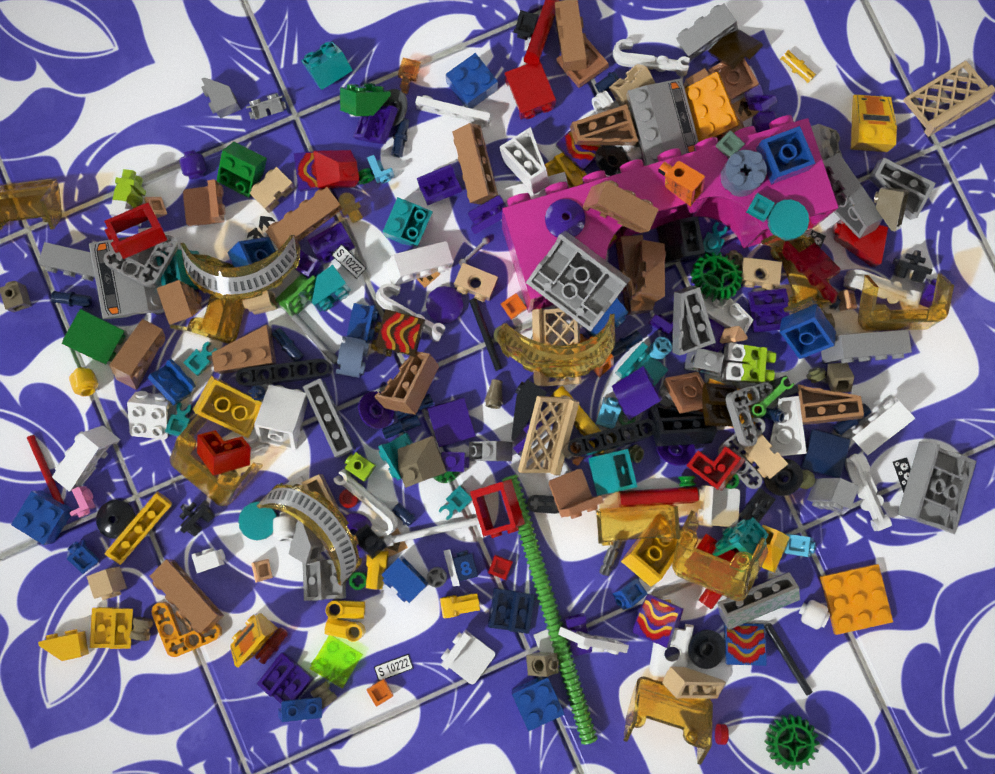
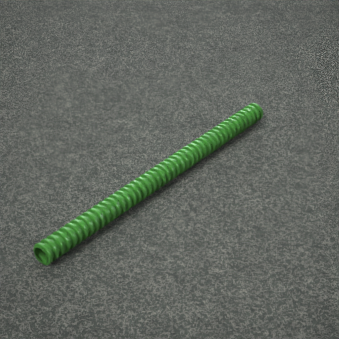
(553, 622)

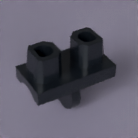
(919, 272)
(757, 506)
(190, 524)

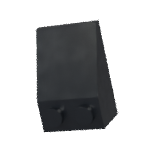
(524, 406)

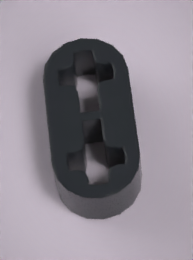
(542, 509)

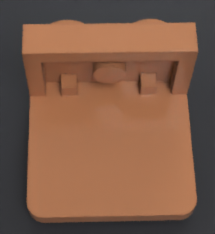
(204, 204)
(573, 494)

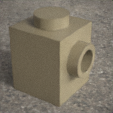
(15, 296)
(839, 377)

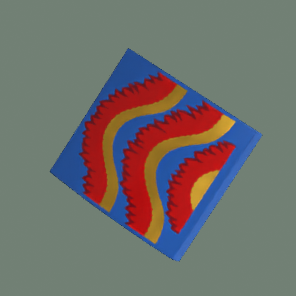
(745, 645)

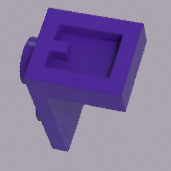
(661, 323)
(577, 623)

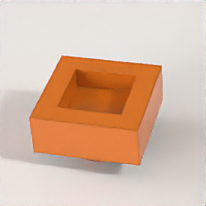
(513, 306)
(380, 692)

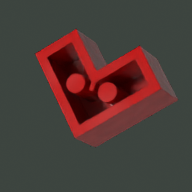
(222, 455)
(716, 472)

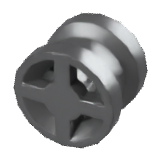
(434, 578)

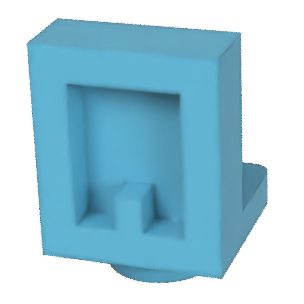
(376, 167)
(608, 412)
(800, 545)

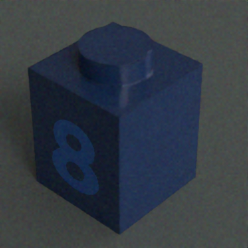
(465, 565)

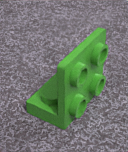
(297, 295)

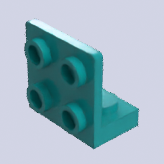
(641, 358)
(389, 453)
(743, 536)

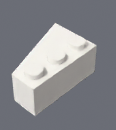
(526, 161)
(419, 263)
(881, 425)
(83, 456)

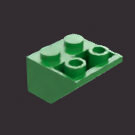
(362, 100)
(240, 168)

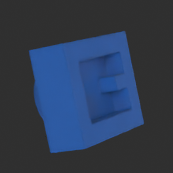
(81, 556)
(630, 594)

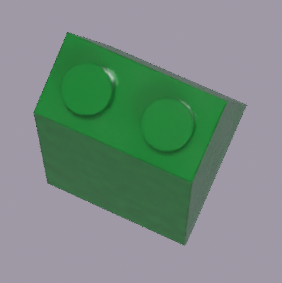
(93, 337)

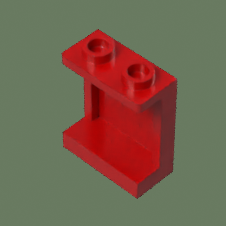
(530, 90)

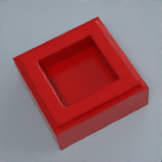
(500, 567)

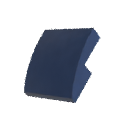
(826, 453)
(511, 610)

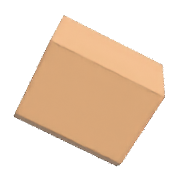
(157, 206)
(847, 299)
(733, 334)
(261, 570)

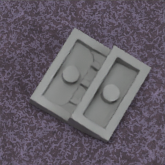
(321, 581)

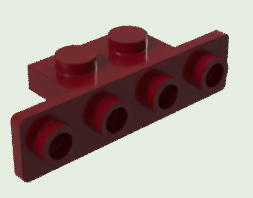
(815, 266)

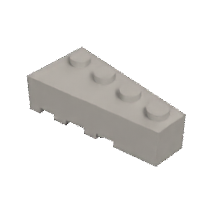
(854, 204)
(868, 346)
(833, 494)

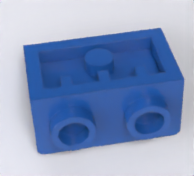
(362, 322)
(172, 382)
(300, 709)

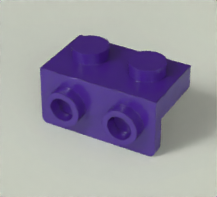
(439, 184)

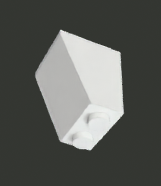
(281, 416)

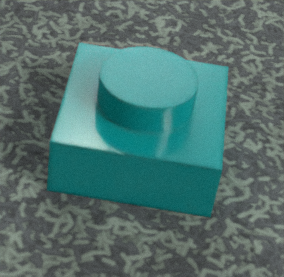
(760, 207)

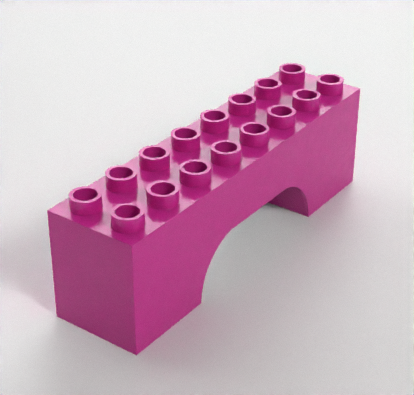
(531, 241)

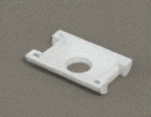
(659, 664)

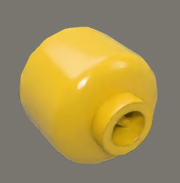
(83, 381)

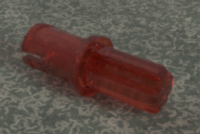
(272, 645)

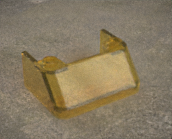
(31, 201)
(803, 292)
(221, 316)
(879, 317)
(220, 490)
(637, 523)
(714, 573)
(657, 703)

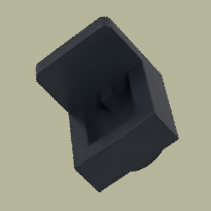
(525, 24)

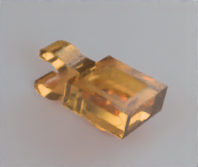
(408, 72)

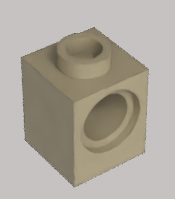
(542, 664)

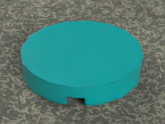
(788, 219)
(256, 522)

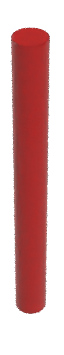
(44, 468)

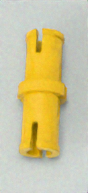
(798, 66)

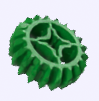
(720, 271)
(793, 757)

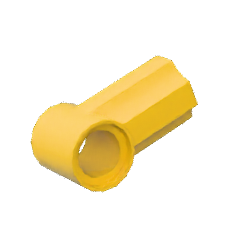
(375, 570)
(456, 605)
(348, 609)
(342, 629)

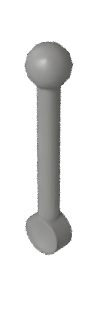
(485, 240)

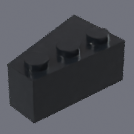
(680, 428)

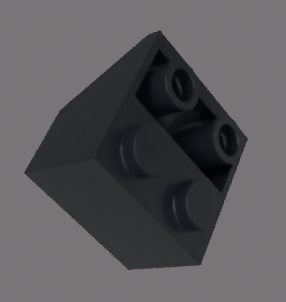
(681, 239)

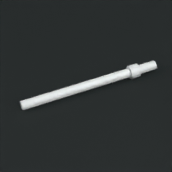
(390, 540)

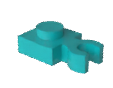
(713, 242)
(199, 361)
(178, 422)
(457, 500)

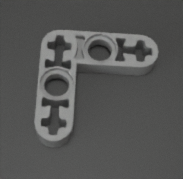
(143, 270)
(741, 407)
(753, 472)

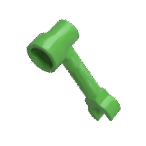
(769, 399)

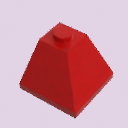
(335, 169)

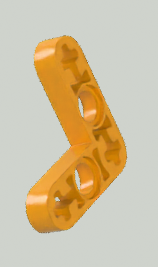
(176, 636)

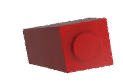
(868, 248)

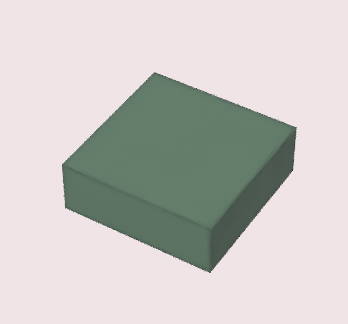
(730, 144)

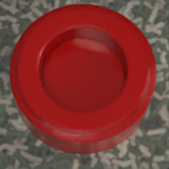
(347, 499)
(721, 734)

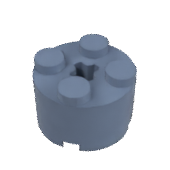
(749, 163)
(351, 357)

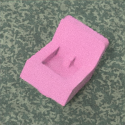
(84, 499)

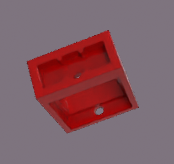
(137, 242)
(511, 504)

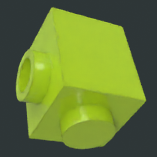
(359, 466)

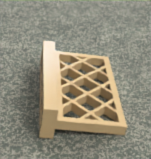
(954, 112)
(541, 333)
(557, 438)

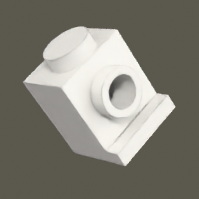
(208, 559)

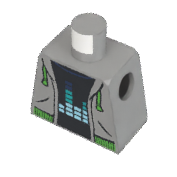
(704, 362)

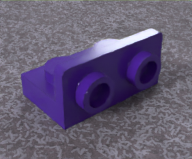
(486, 214)
(328, 241)

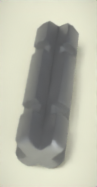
(610, 558)

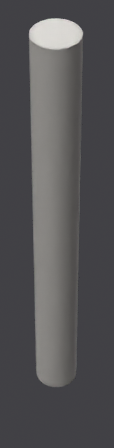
(314, 337)

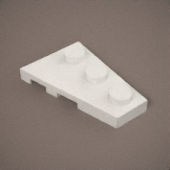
(727, 313)
(788, 435)
(596, 642)

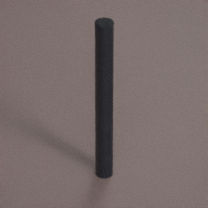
(485, 334)
(788, 659)

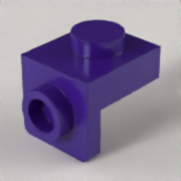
(757, 100)
(308, 265)
(928, 292)
(455, 461)

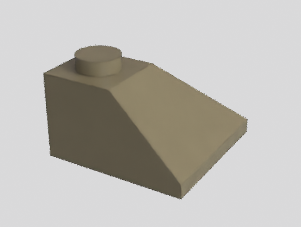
(892, 206)
(420, 461)

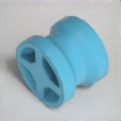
(664, 348)

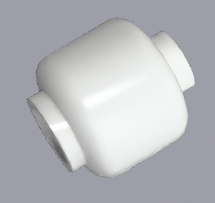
(284, 527)
(814, 614)

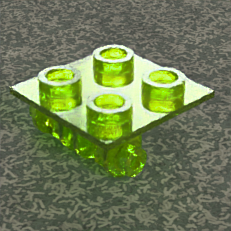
(335, 661)

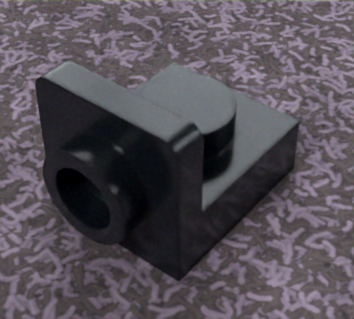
(775, 383)
(369, 541)

